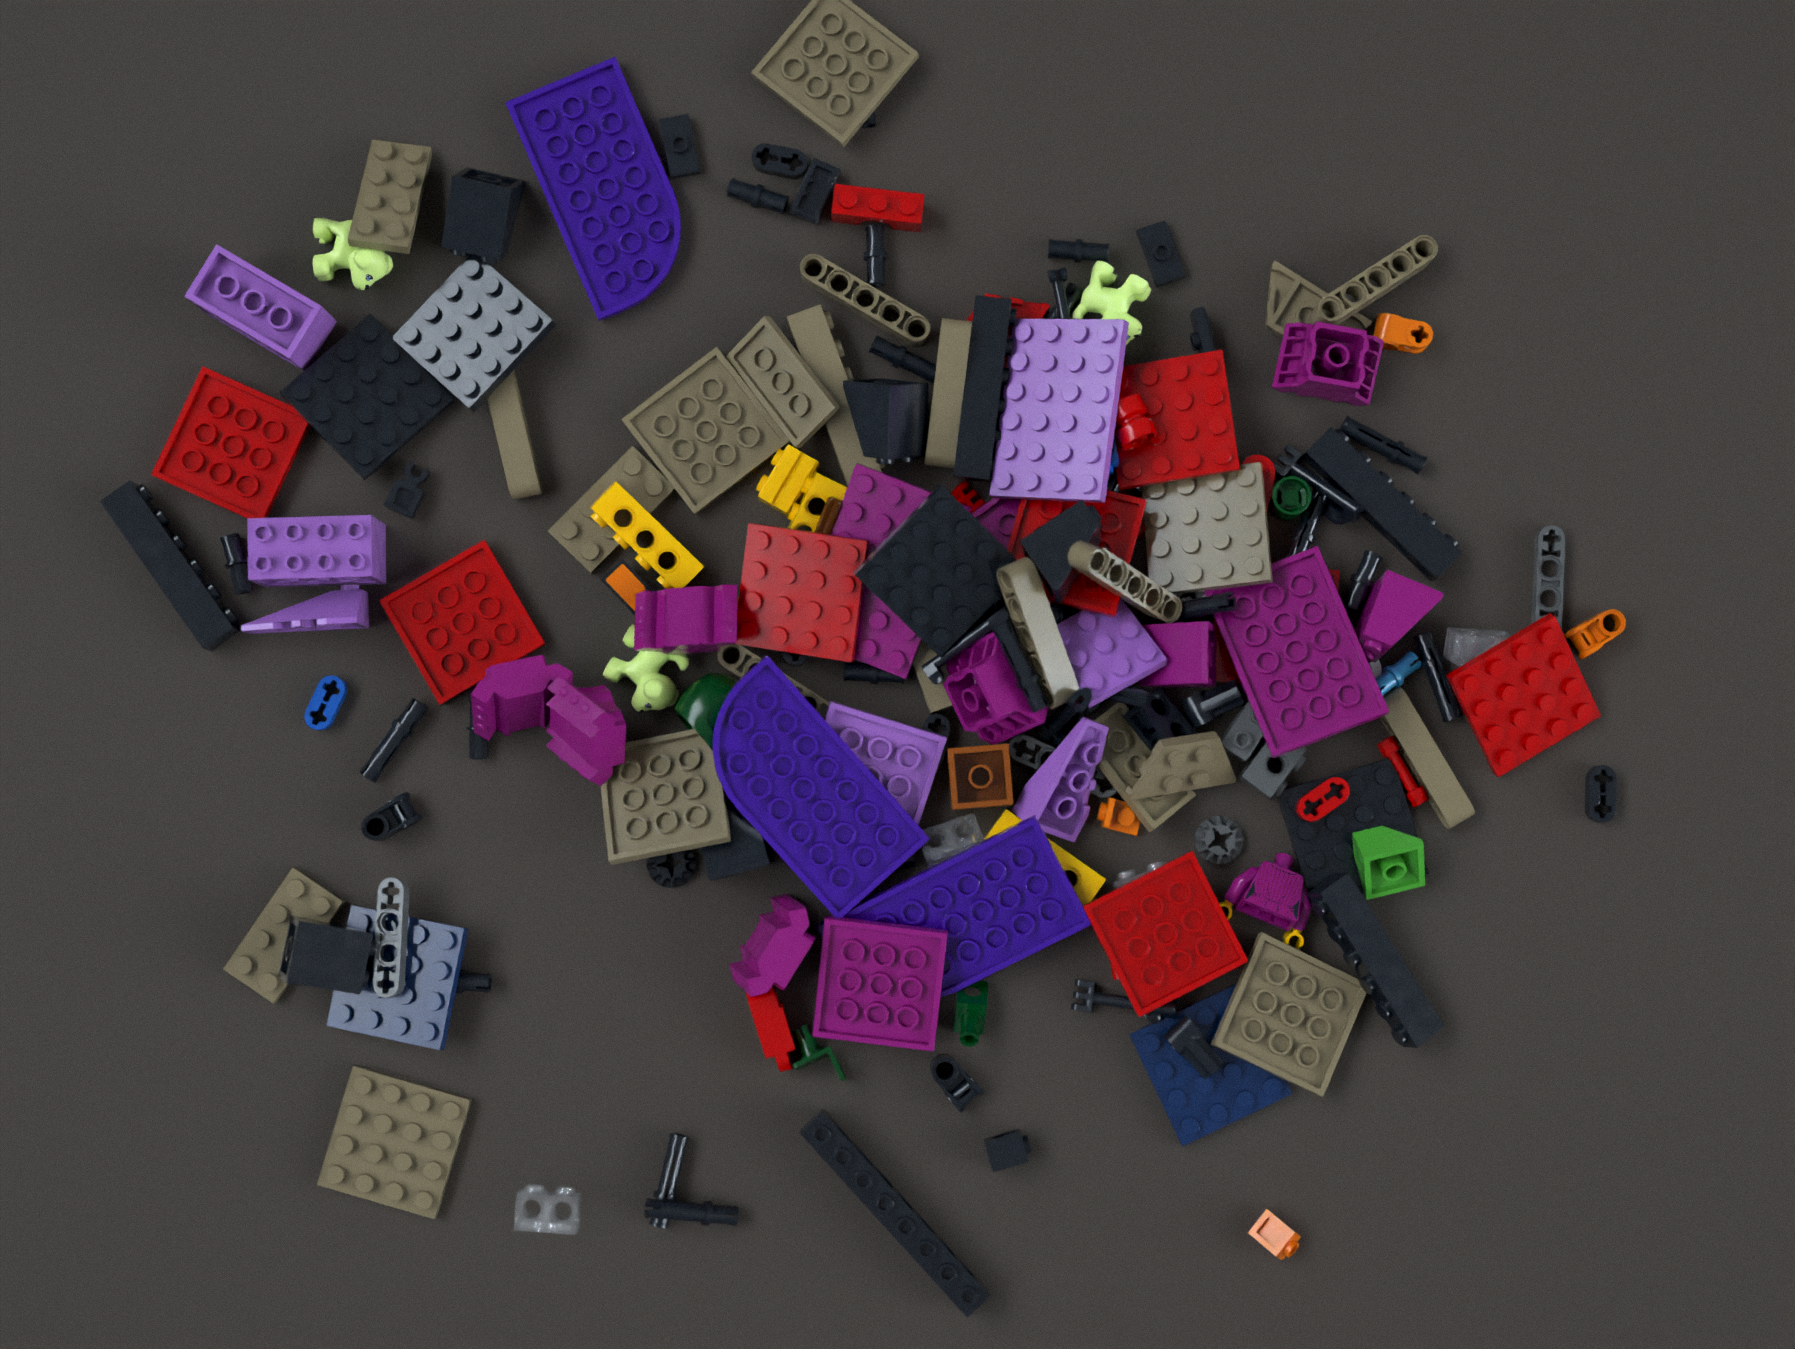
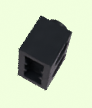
(1157, 720)

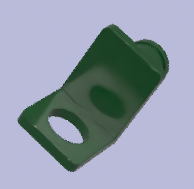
(971, 1014)
(812, 1052)

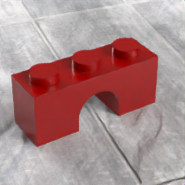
(862, 204)

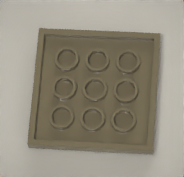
(835, 66)
(705, 430)
(1208, 531)
(664, 799)
(1290, 1014)
(394, 1142)

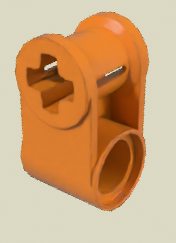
(1399, 333)
(1591, 634)

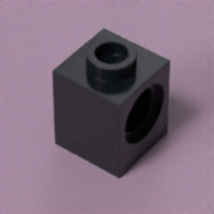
(1007, 1150)

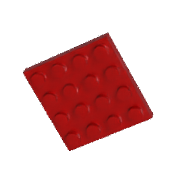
(1192, 417)
(232, 445)
(1121, 525)
(800, 592)
(462, 621)
(1523, 695)
(1165, 933)

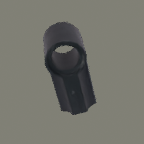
(1207, 705)
(1189, 1042)

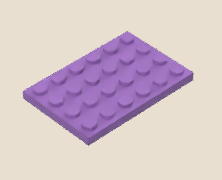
(1059, 410)

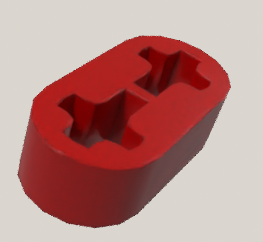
(1326, 805)

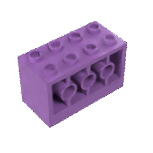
(261, 308)
(316, 551)

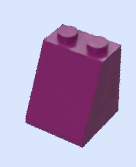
(1391, 611)
(1189, 655)

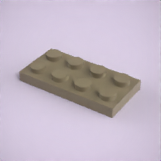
(390, 196)
(782, 382)
(585, 537)
(1121, 763)
(261, 951)

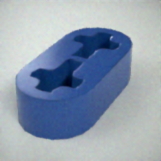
(332, 706)

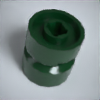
(1289, 498)

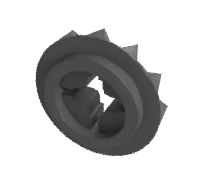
(1205, 836)

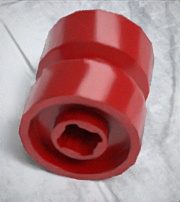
(1131, 424)

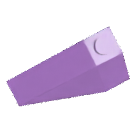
(329, 611)
(1064, 781)

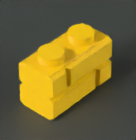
(786, 479)

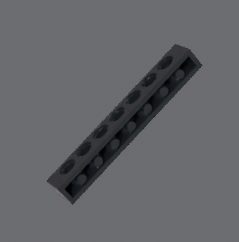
(895, 1212)

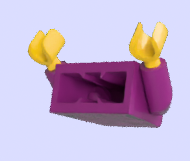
(1273, 896)

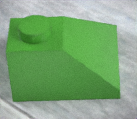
(1388, 861)

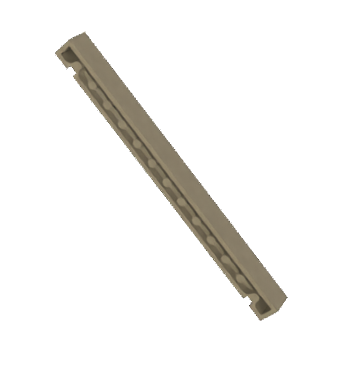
(822, 354)

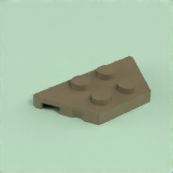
(1294, 298)
(1182, 766)

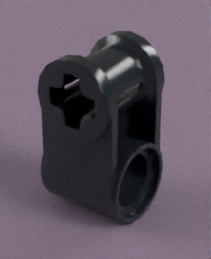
(392, 817)
(955, 1083)

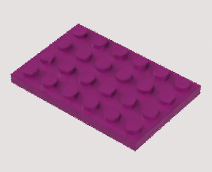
(872, 511)
(1299, 655)

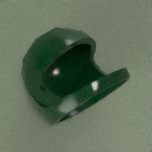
(702, 702)

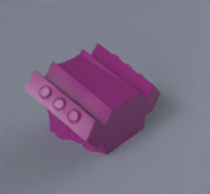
(1328, 362)
(686, 619)
(986, 693)
(515, 696)
(586, 729)
(774, 948)

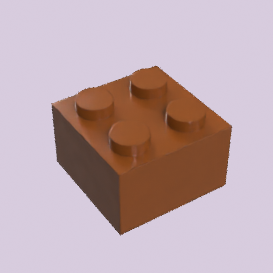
(980, 776)

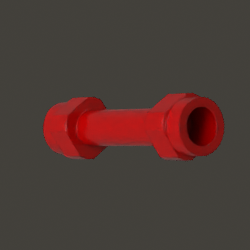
(1415, 794)

